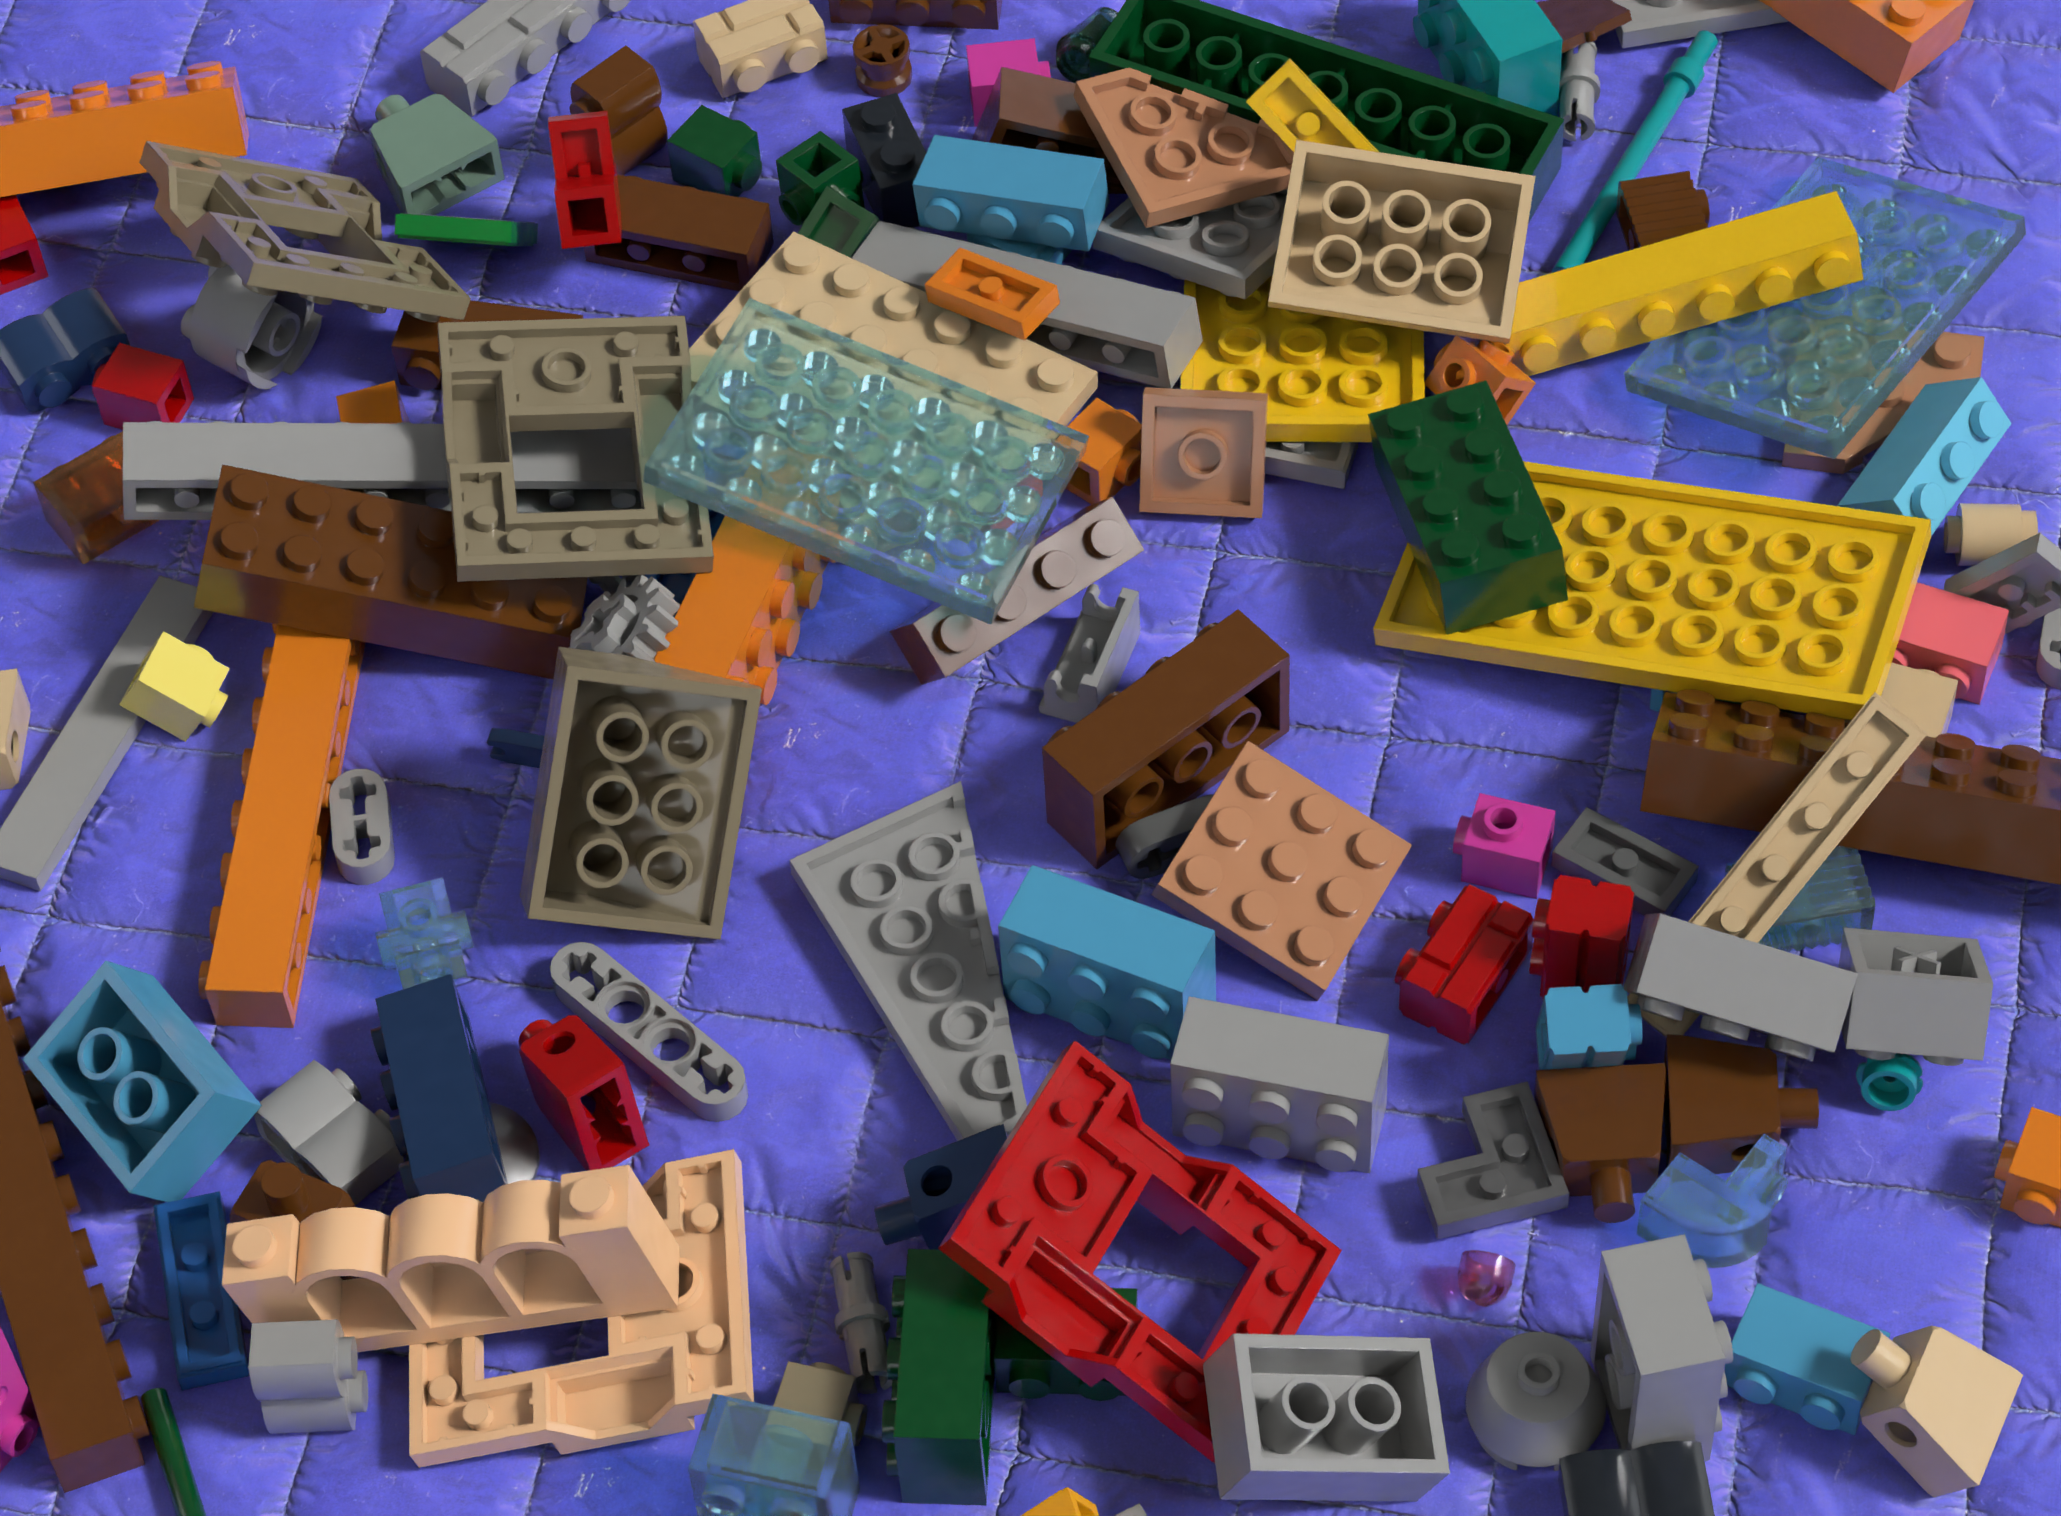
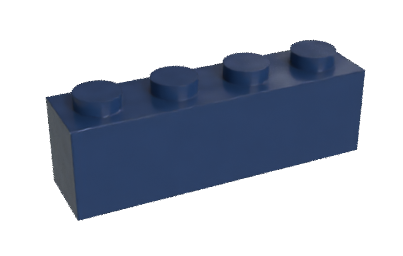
(438, 1092)

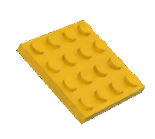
(1315, 367)

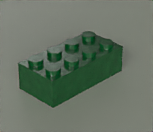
(1468, 507)

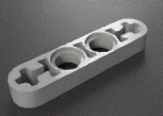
(642, 1035)

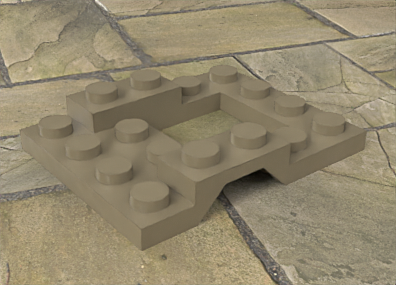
(223, 217)
(564, 378)

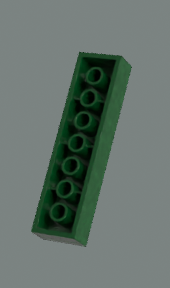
(1391, 105)

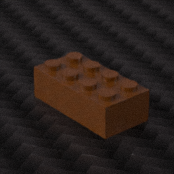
(1166, 735)

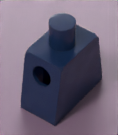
(939, 1188)

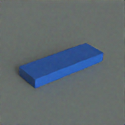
(200, 1311)

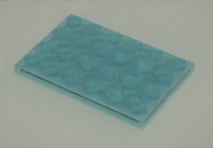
(1831, 358)
(867, 460)

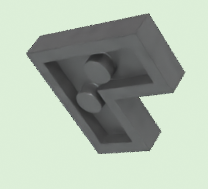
(1508, 1177)

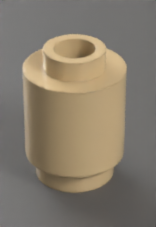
(1986, 530)

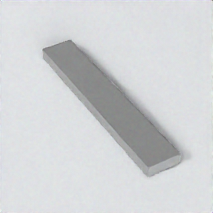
(91, 742)

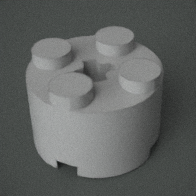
(250, 331)

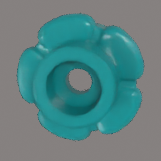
(1890, 1082)

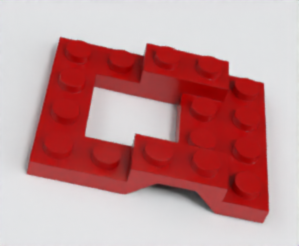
(1058, 1204)

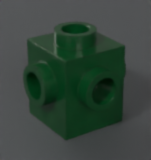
(812, 167)

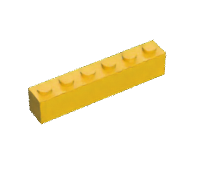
(1684, 283)

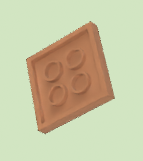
(1282, 870)

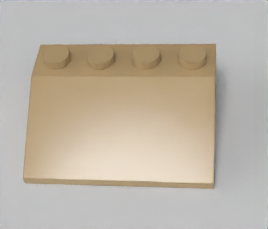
(1402, 241)

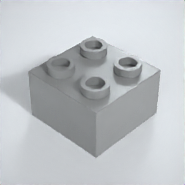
(1916, 996)

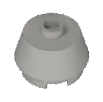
(1535, 1401)

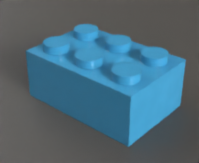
(1103, 961)
(141, 1083)

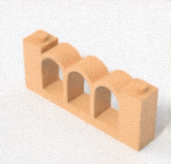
(603, 1261)

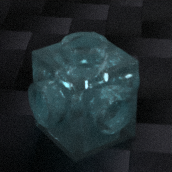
(423, 933)

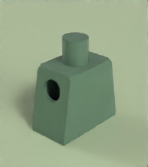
(432, 153)

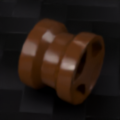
(882, 60)

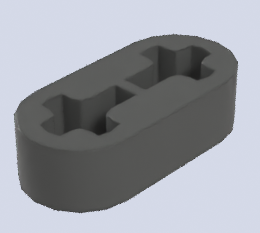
(1154, 841)

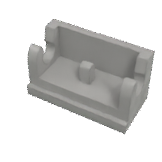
(1093, 656)

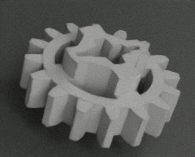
(629, 621)

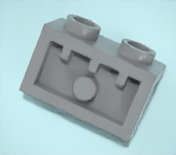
(2017, 579)

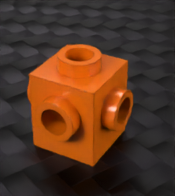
(1476, 360)

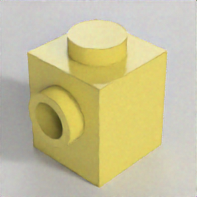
(177, 687)

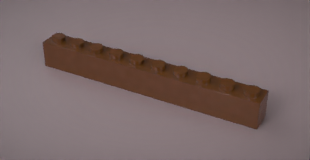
(47, 1291)

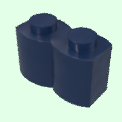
(60, 349)

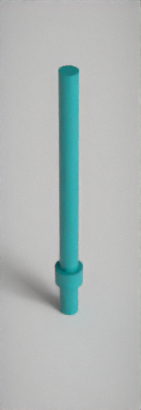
(1680, 83)

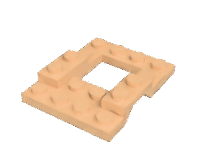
(657, 1363)

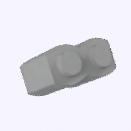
(328, 1132)
(306, 1376)

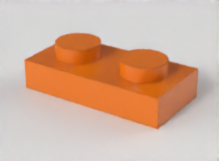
(992, 293)

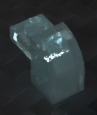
(1719, 1217)

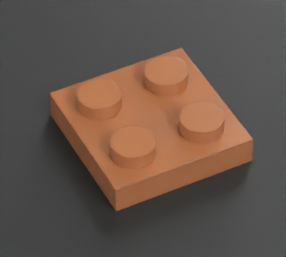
(1203, 452)

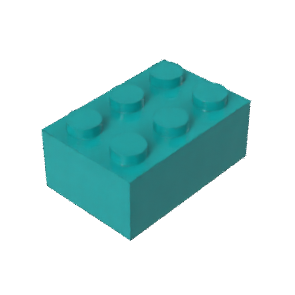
(1495, 48)

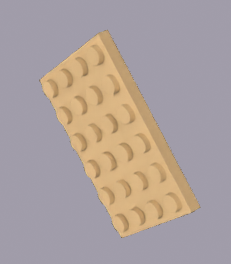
(900, 321)

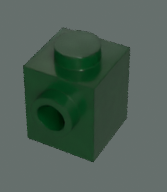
(715, 154)

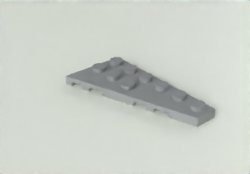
(920, 942)

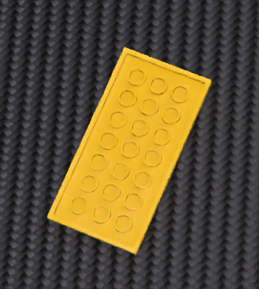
(1697, 594)

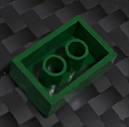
(940, 1383)

